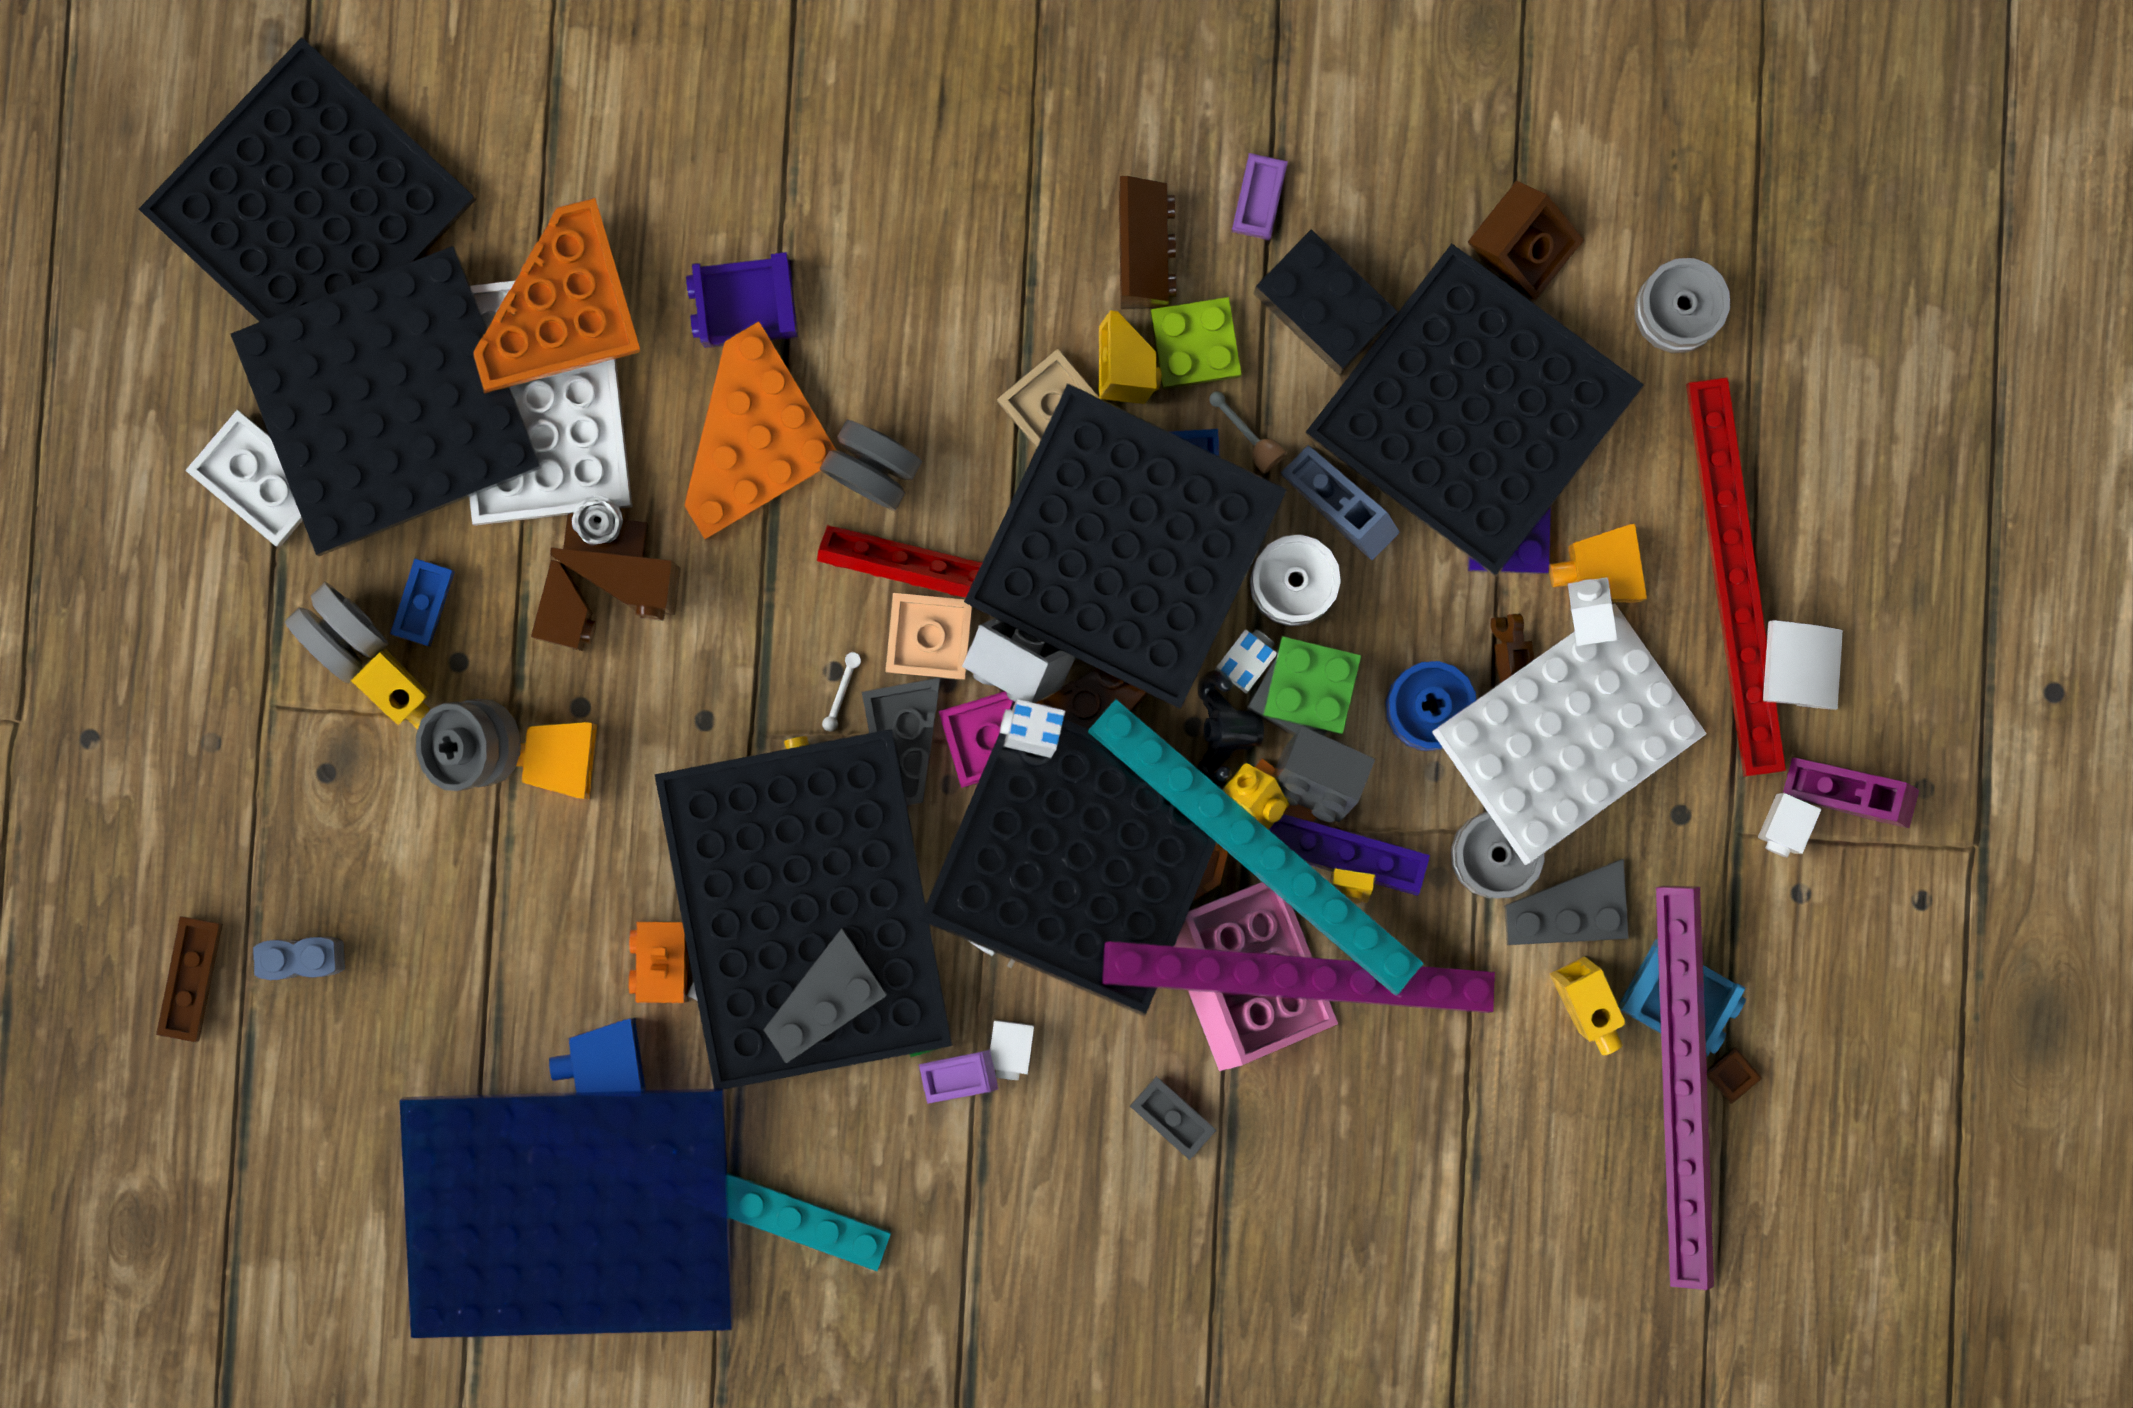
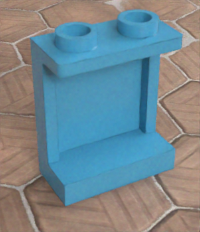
(1721, 999)

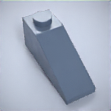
(1341, 502)

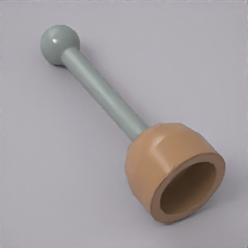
(1266, 452)

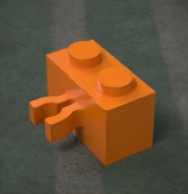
(660, 963)

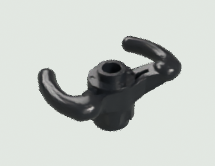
(1225, 727)

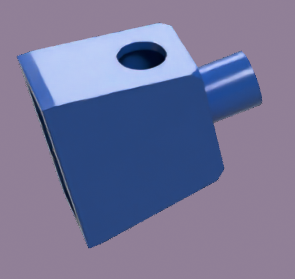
(603, 1060)

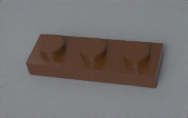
(189, 979)

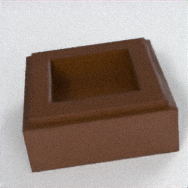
(1733, 1075)

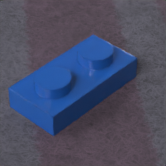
(422, 602)

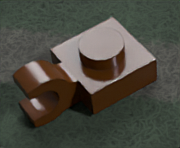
(1513, 651)

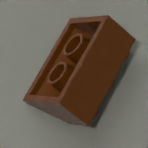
(1145, 243)

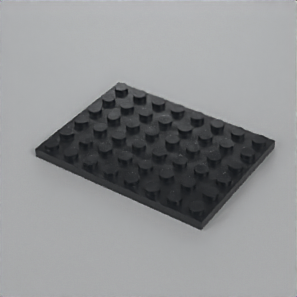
(766, 875)

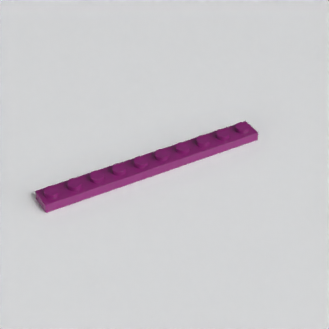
(1291, 977)
(1685, 1086)

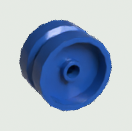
(1415, 686)

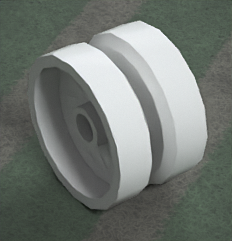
(1292, 604)

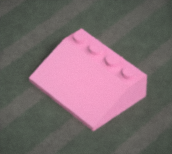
(1251, 1025)

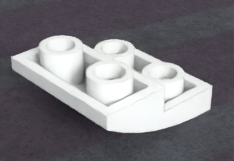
(1802, 664)

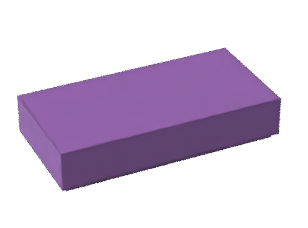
(1259, 196)
(958, 1076)

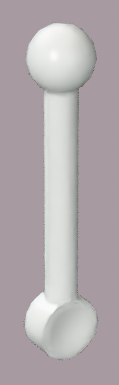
(852, 661)

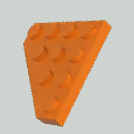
(561, 308)
(754, 436)

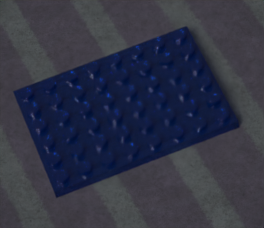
(566, 1213)

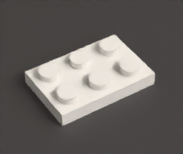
(248, 478)

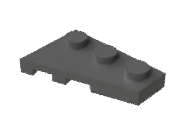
(911, 715)
(1572, 911)
(825, 999)

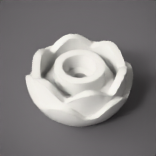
(591, 531)

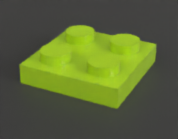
(1195, 343)

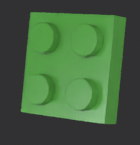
(1312, 685)

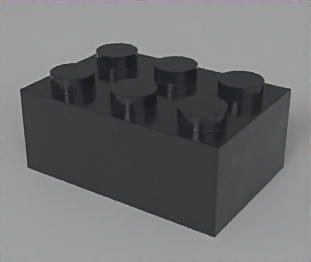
(1325, 302)

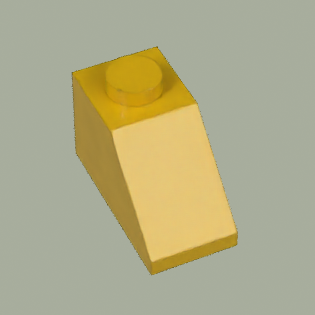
(1125, 362)

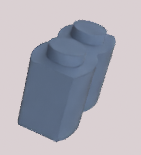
(293, 958)

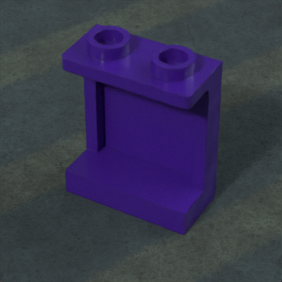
(740, 295)

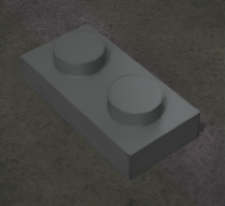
(1172, 1118)

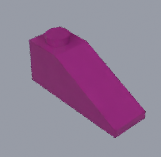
(1852, 792)

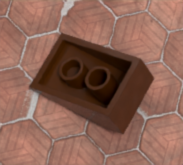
(639, 582)

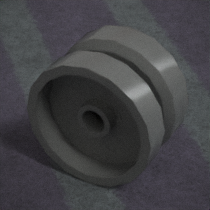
(873, 460)
(467, 744)

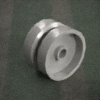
(1704, 310)
(331, 638)
(1479, 872)

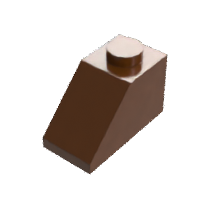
(563, 612)

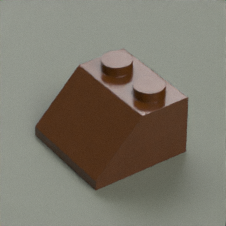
(1526, 239)

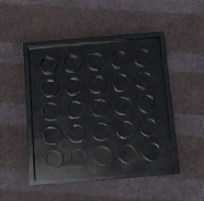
(304, 191)
(383, 401)
(1474, 409)
(1125, 545)
(1069, 860)

